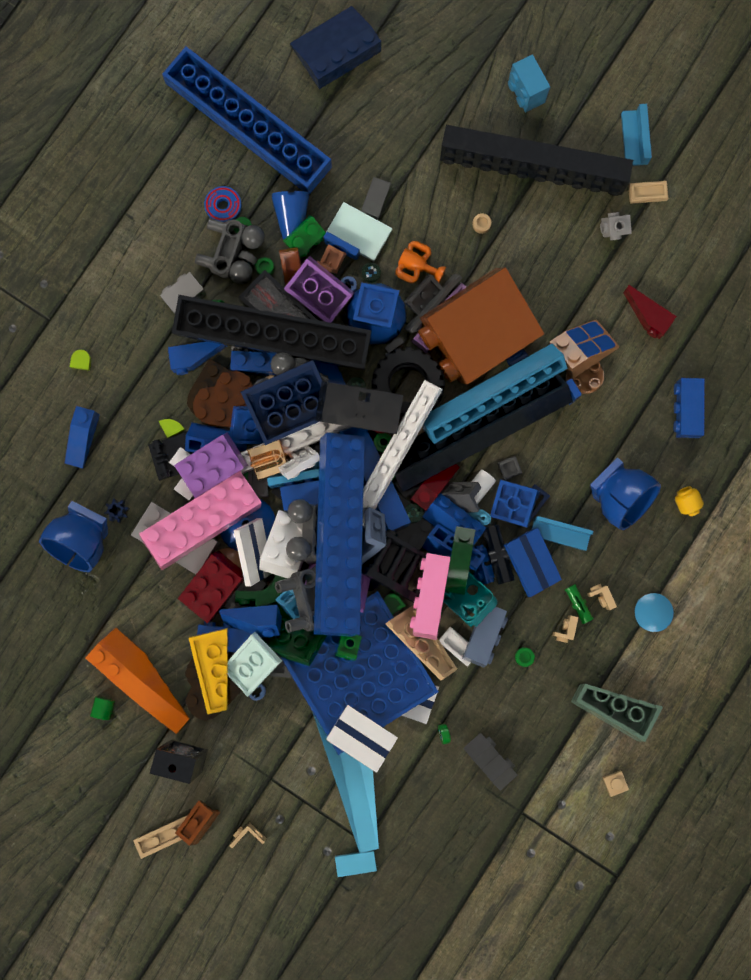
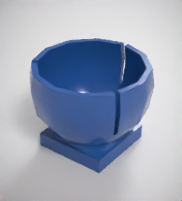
(378, 310)
(624, 493)
(76, 532)

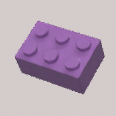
(319, 290)
(211, 465)

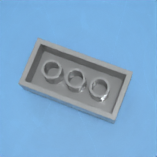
(193, 560)

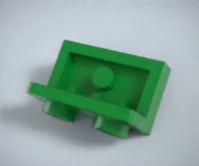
(305, 236)

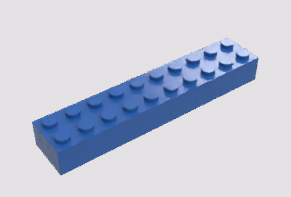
(247, 120)
(339, 535)

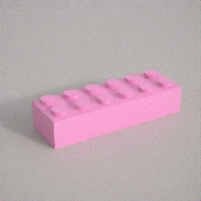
(200, 520)

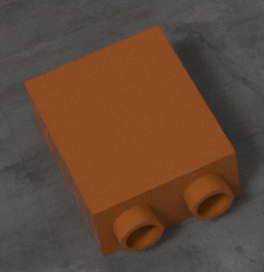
(480, 326)

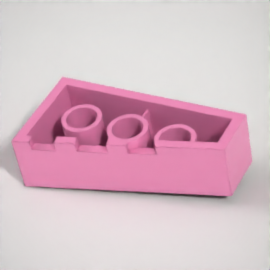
(431, 596)

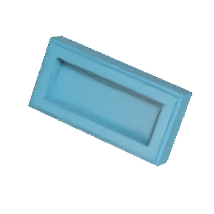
(355, 863)

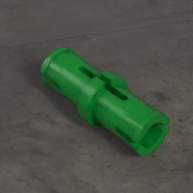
(578, 601)

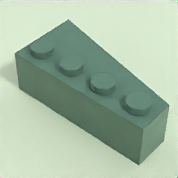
(620, 711)

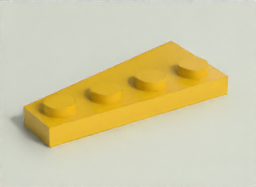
(211, 663)

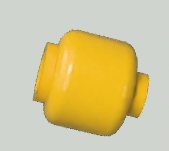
(689, 501)

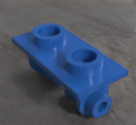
(484, 573)

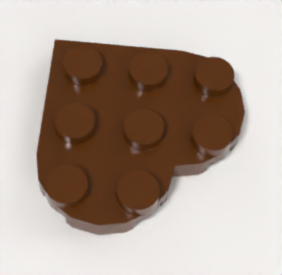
(216, 403)

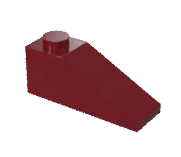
(650, 314)
(432, 487)

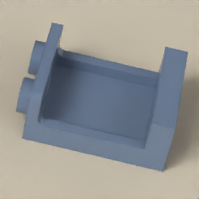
(373, 533)

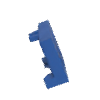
(514, 503)

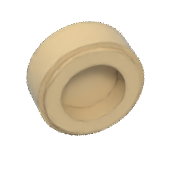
(482, 223)

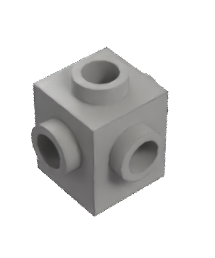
(615, 226)

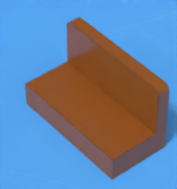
(197, 823)

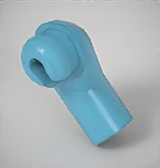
(481, 516)

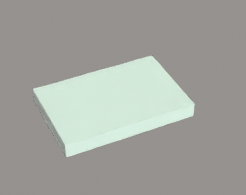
(360, 231)
(252, 664)

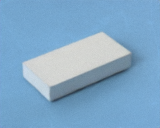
(455, 644)

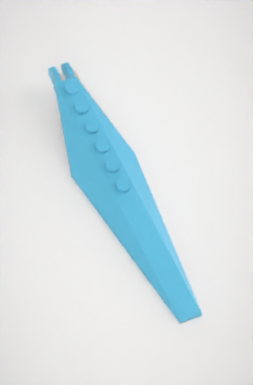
(357, 793)

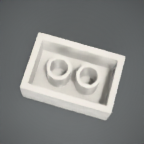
(274, 556)

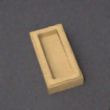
(648, 192)

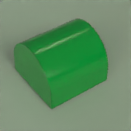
(102, 708)

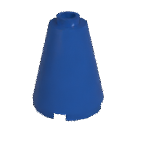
(290, 209)

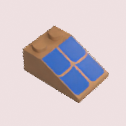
(584, 346)

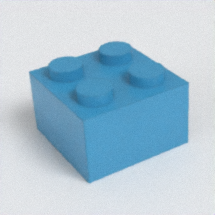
(528, 83)

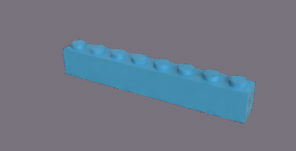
(494, 393)

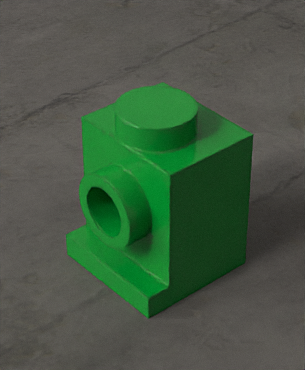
(348, 652)

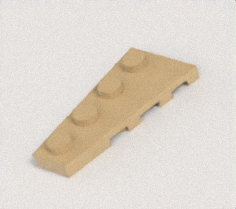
(427, 650)

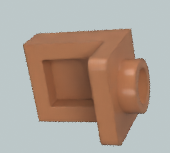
(332, 259)

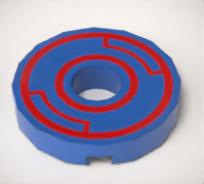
(221, 194)

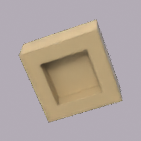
(615, 783)

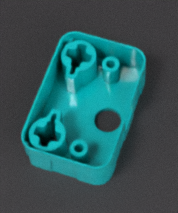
(479, 604)

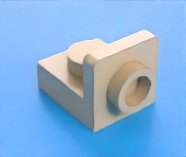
(605, 599)
(569, 626)

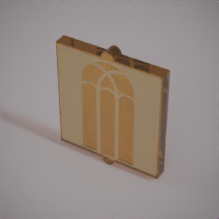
(267, 459)

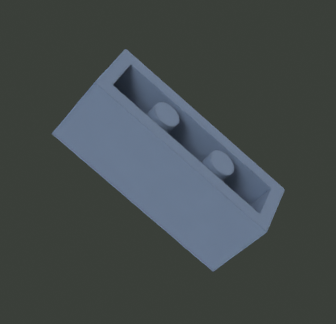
(485, 637)

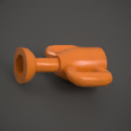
(414, 262)

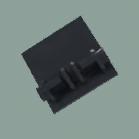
(163, 452)

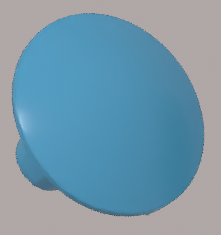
(654, 612)

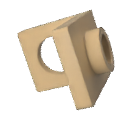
(241, 832)

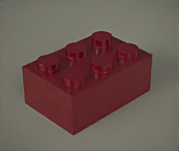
(212, 586)

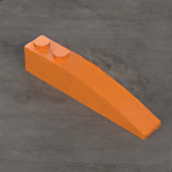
(137, 677)

